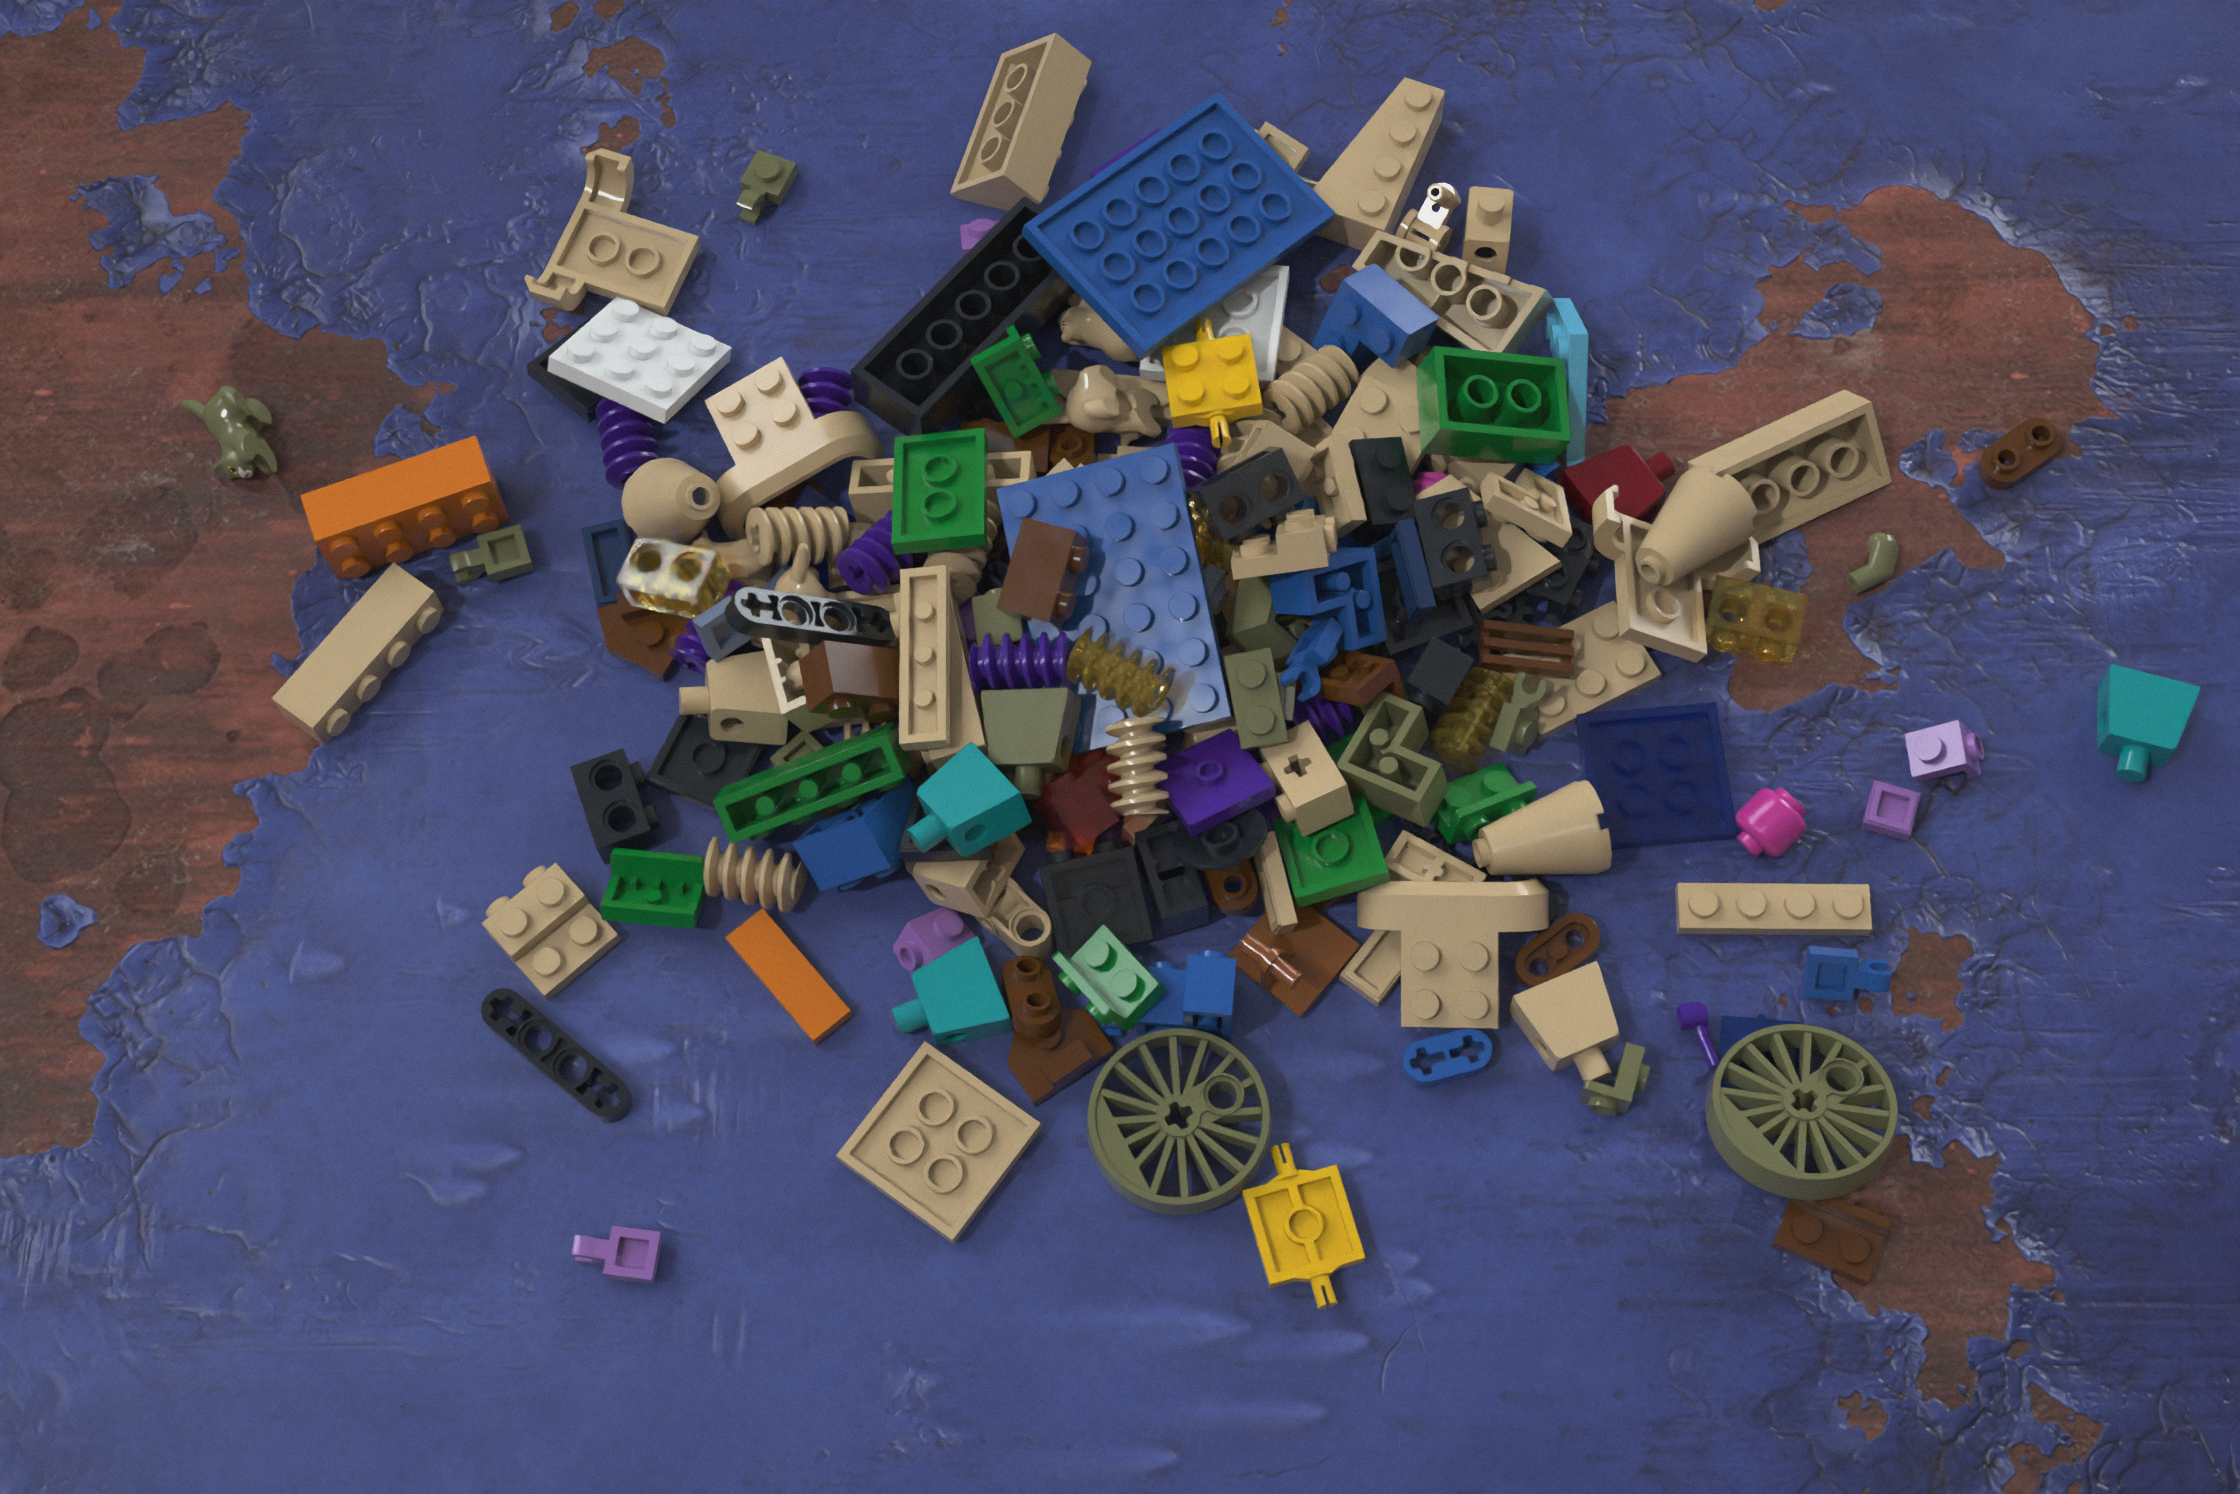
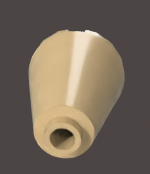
(669, 500)
(1695, 525)
(1548, 836)

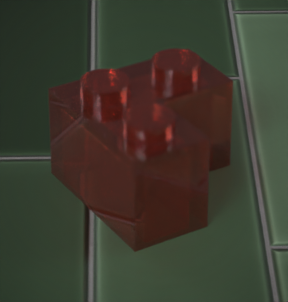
(1078, 804)

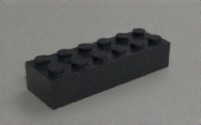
(923, 364)

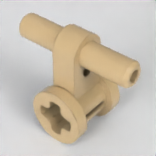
(1431, 222)

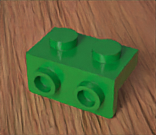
(654, 888)

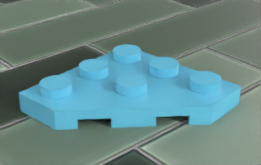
(1570, 342)

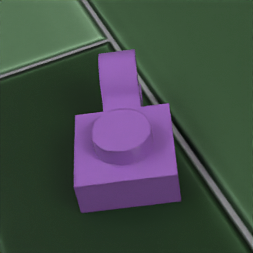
(627, 1254)

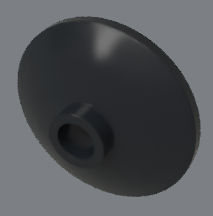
(1222, 844)

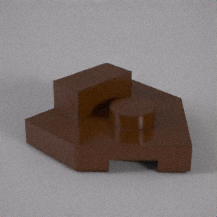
(641, 636)
(1056, 1060)

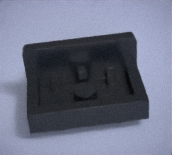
(1383, 484)
(1563, 586)

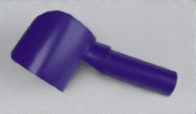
(1695, 1016)

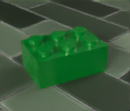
(1492, 405)

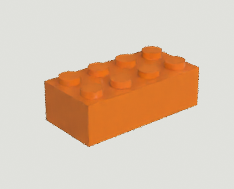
(405, 508)

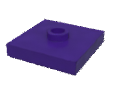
(1213, 782)

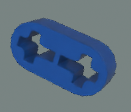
(1443, 1047)

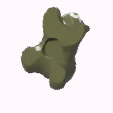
(237, 428)

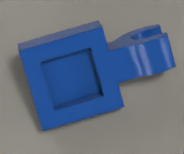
(1312, 652)
(1836, 972)

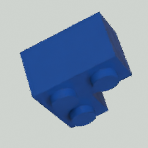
(1376, 317)
(1343, 590)
(858, 841)
(1194, 997)

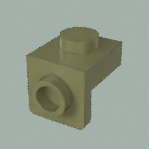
(1629, 1078)

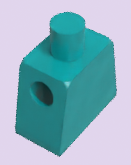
(2141, 718)
(968, 805)
(956, 998)

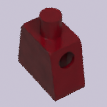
(1638, 483)

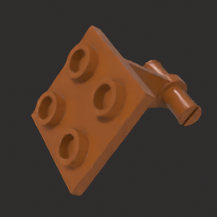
(1297, 964)

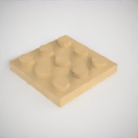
(939, 1142)

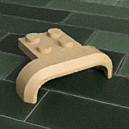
(612, 250)
(778, 441)
(1658, 615)
(1452, 943)

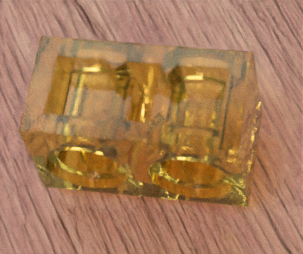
(673, 577)
(1754, 607)

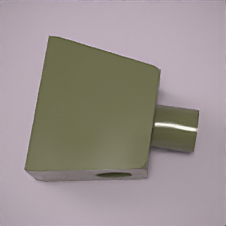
(1030, 733)

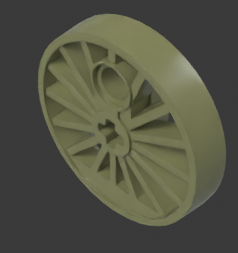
(1782, 1106)
(1114, 1154)

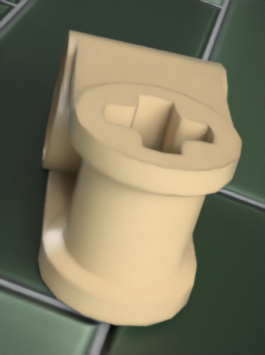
(1015, 914)

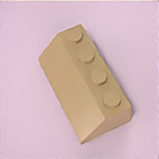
(1022, 124)
(1805, 462)

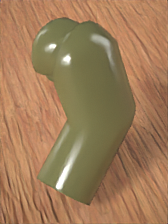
(1881, 563)

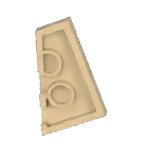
(1518, 556)

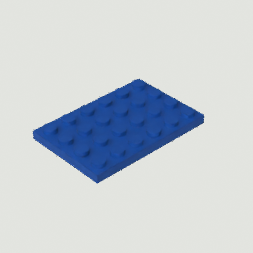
(1178, 225)
(1138, 584)

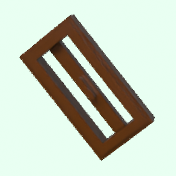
(1526, 632)

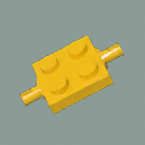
(1212, 381)
(1303, 1226)

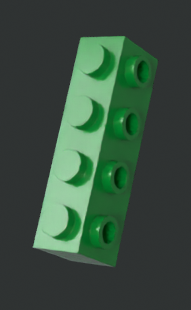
(813, 782)

